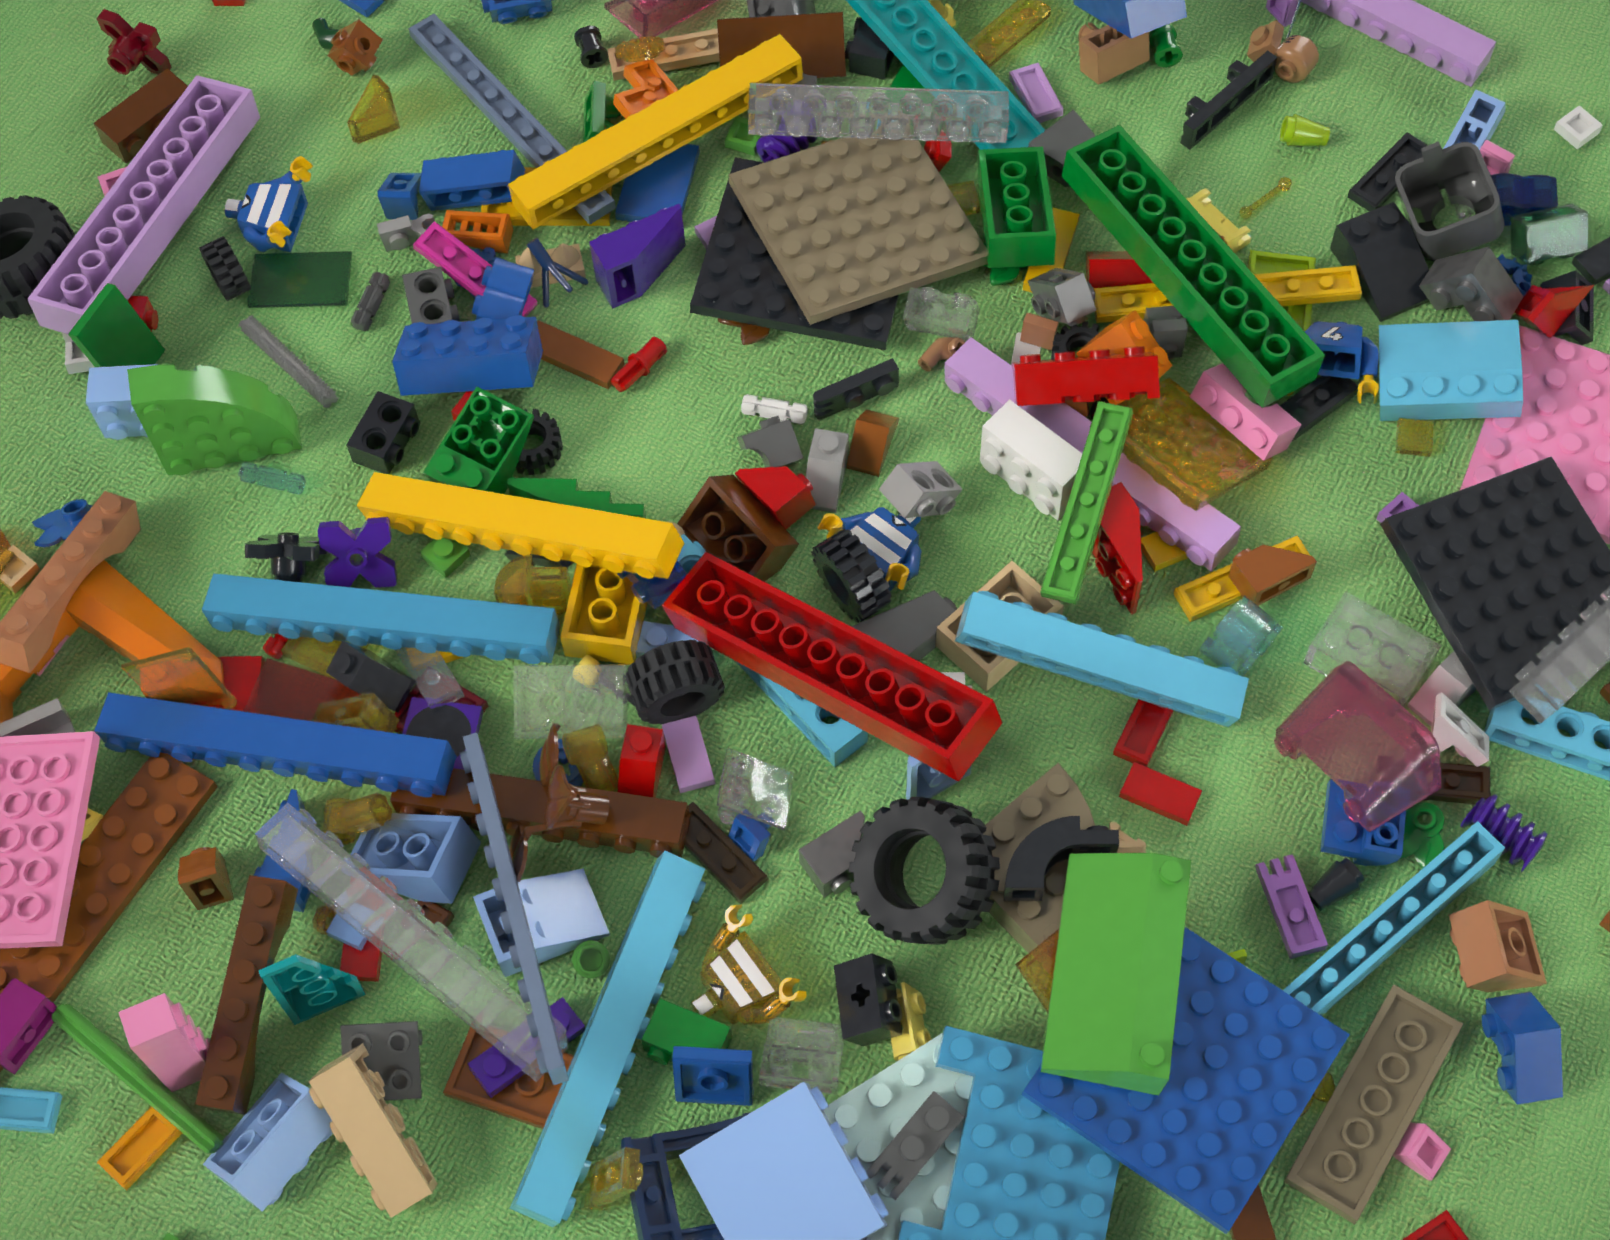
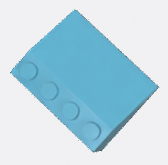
(1450, 370)

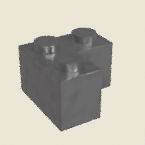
(1475, 282)

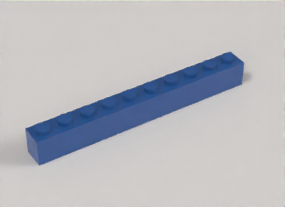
(276, 744)

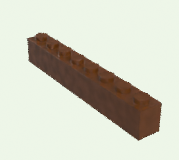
(631, 823)

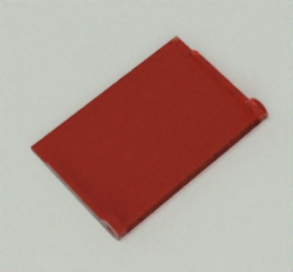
(293, 691)

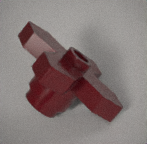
(132, 45)

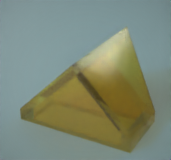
(373, 113)

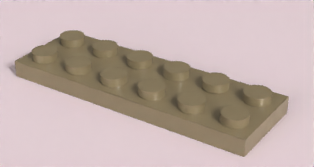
(1373, 1104)

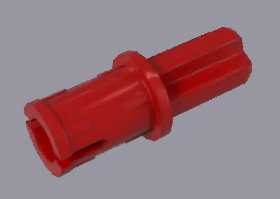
(639, 364)

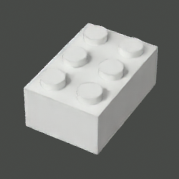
(1029, 458)

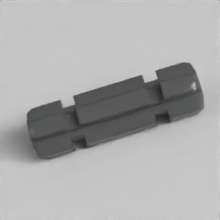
(370, 301)

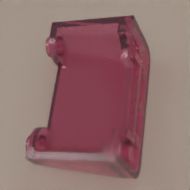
(1364, 745)

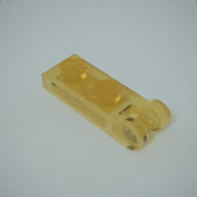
(613, 1178)

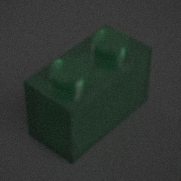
(1549, 233)

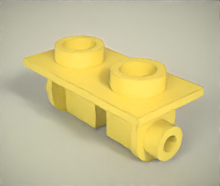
(914, 1031)

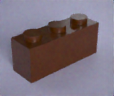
(137, 117)

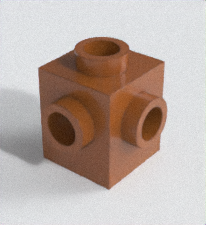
(355, 47)

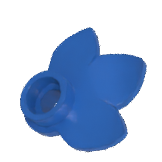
(60, 522)

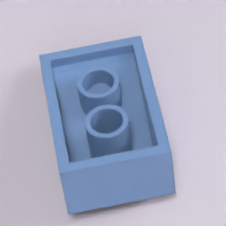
(421, 854)

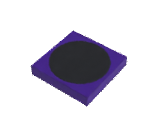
(446, 723)

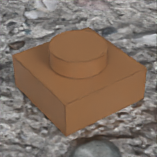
(1264, 39)

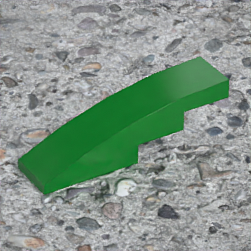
(567, 493)

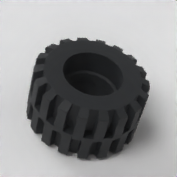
(674, 681)

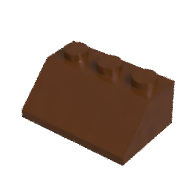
(737, 528)

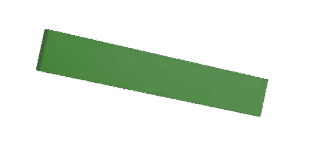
(1087, 503)

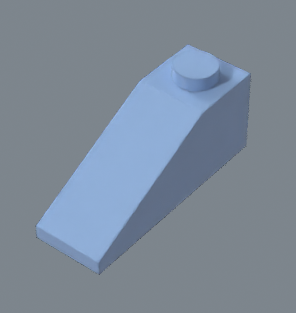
(1478, 120)

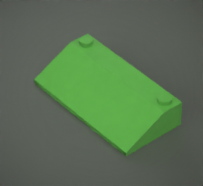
(1117, 970)

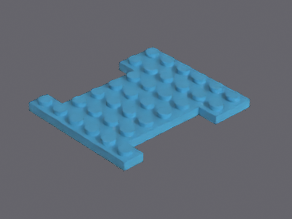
(1015, 1163)

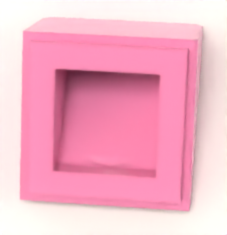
(1422, 1150)

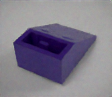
(637, 254)

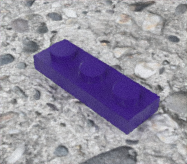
(497, 1072)

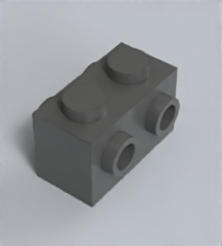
(1062, 296)

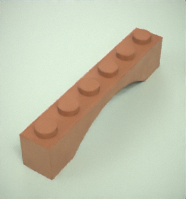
(32, 620)

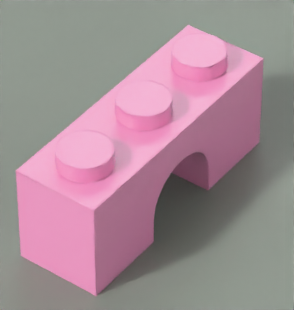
(1262, 430)

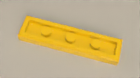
(1216, 588)

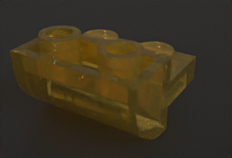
(533, 586)

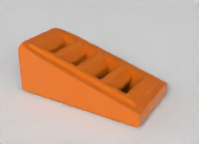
(491, 221)

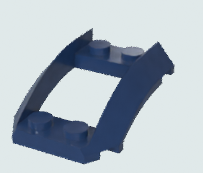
(654, 1199)

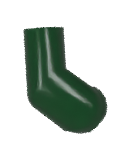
(323, 33)

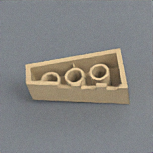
(372, 1132)

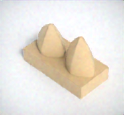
(564, 254)

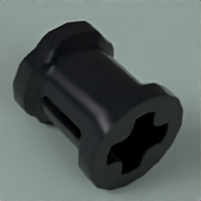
(590, 44)

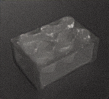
(1377, 644)
(571, 697)

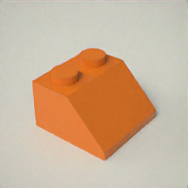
(1127, 332)

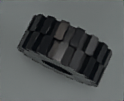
(851, 575)

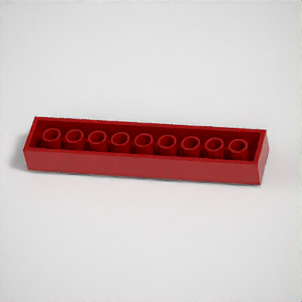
(834, 666)

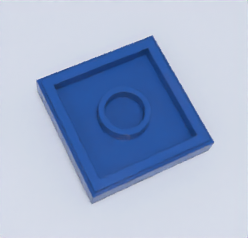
(713, 1075)

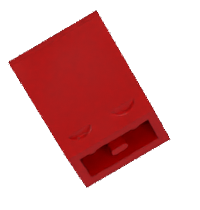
(1119, 547)

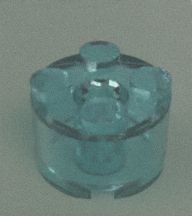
(1241, 637)

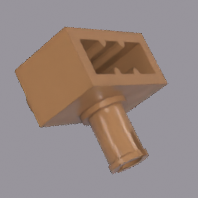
(1109, 53)

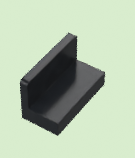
(1581, 321)

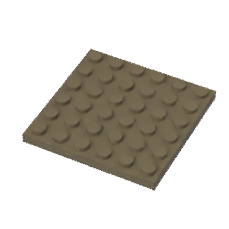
(857, 222)

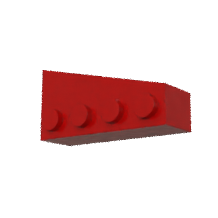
(1086, 377)

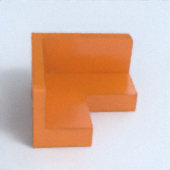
(648, 86)

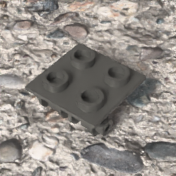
(392, 1053)

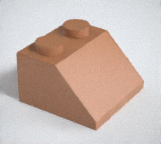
(1496, 948)

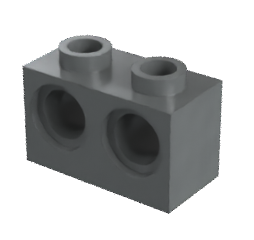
(429, 306)

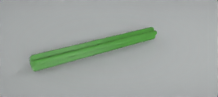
(137, 1078)

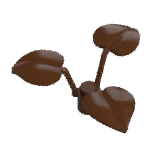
(561, 796)

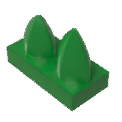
(596, 109)

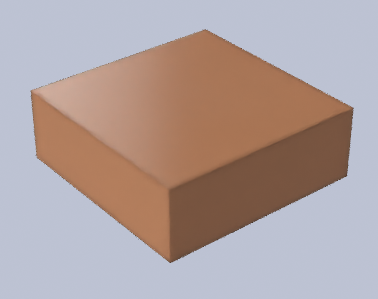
(1039, 331)

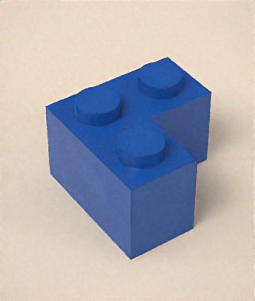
(1527, 1045)

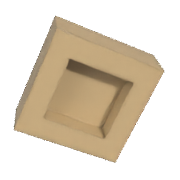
(18, 571)

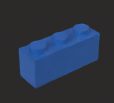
(469, 179)

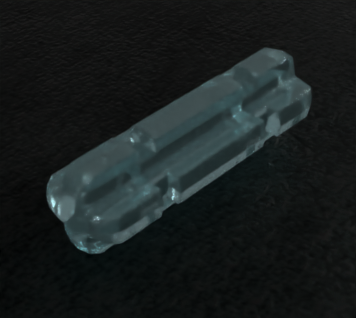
(272, 478)

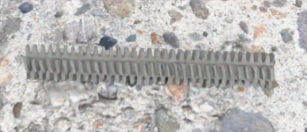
(288, 361)

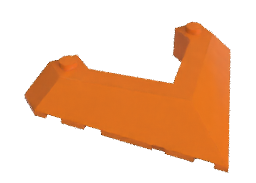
(119, 617)

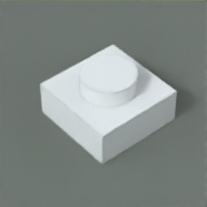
(1578, 127)

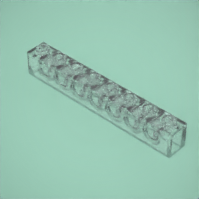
(878, 113)

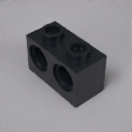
(377, 431)

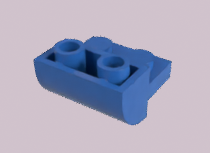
(1352, 840)

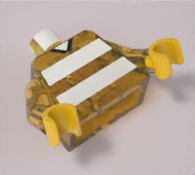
(741, 978)

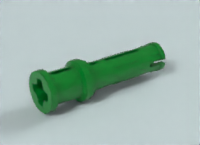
(1166, 49)

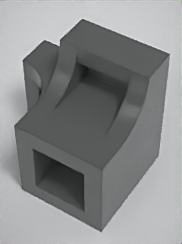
(1167, 329)
(773, 442)

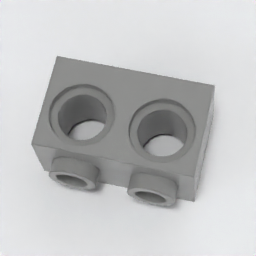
(920, 489)

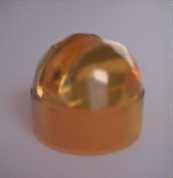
(320, 917)

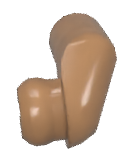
(939, 350)

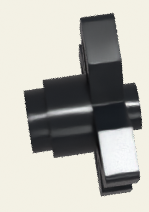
(286, 552)

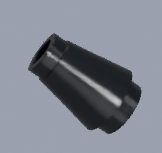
(1336, 884)

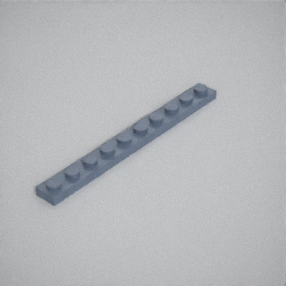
(498, 104)
(515, 918)

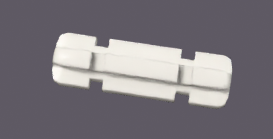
(772, 407)

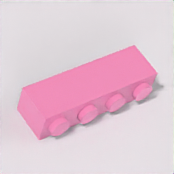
(166, 1041)

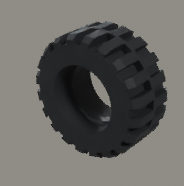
(30, 243)
(881, 863)

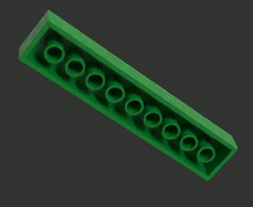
(1192, 266)

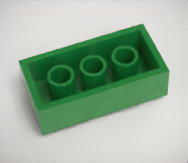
(1016, 207)

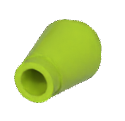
(1303, 132)

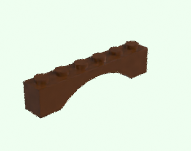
(232, 1047)

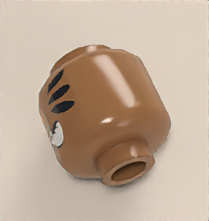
(1296, 56)

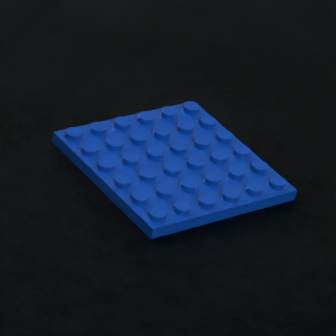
(1234, 1090)

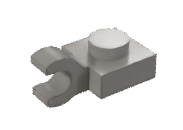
(402, 232)

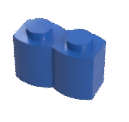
(505, 290)

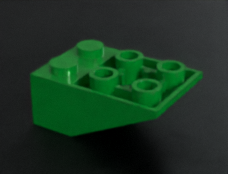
(481, 445)

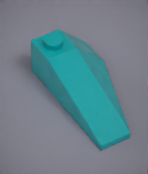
(308, 987)

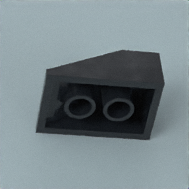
(1385, 259)

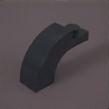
(1046, 848)

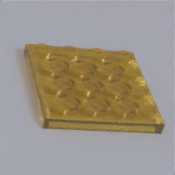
(1187, 447)

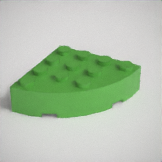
(210, 417)

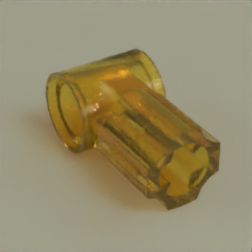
(589, 752)
(351, 817)

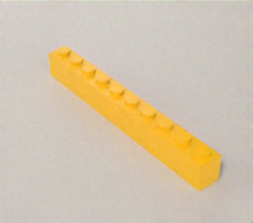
(651, 133)
(524, 525)

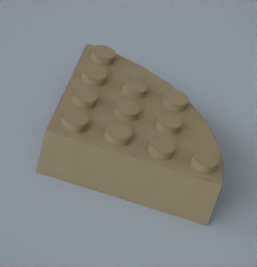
(1045, 800)

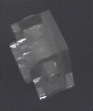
(941, 313)

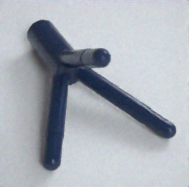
(556, 269)

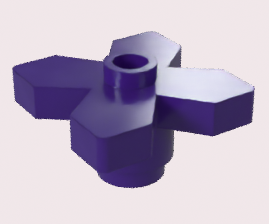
(358, 553)

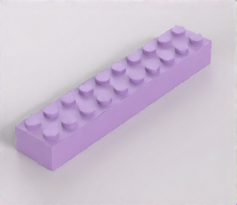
(147, 201)

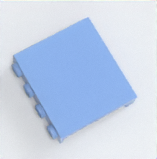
(785, 1175)

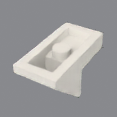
(1455, 728)

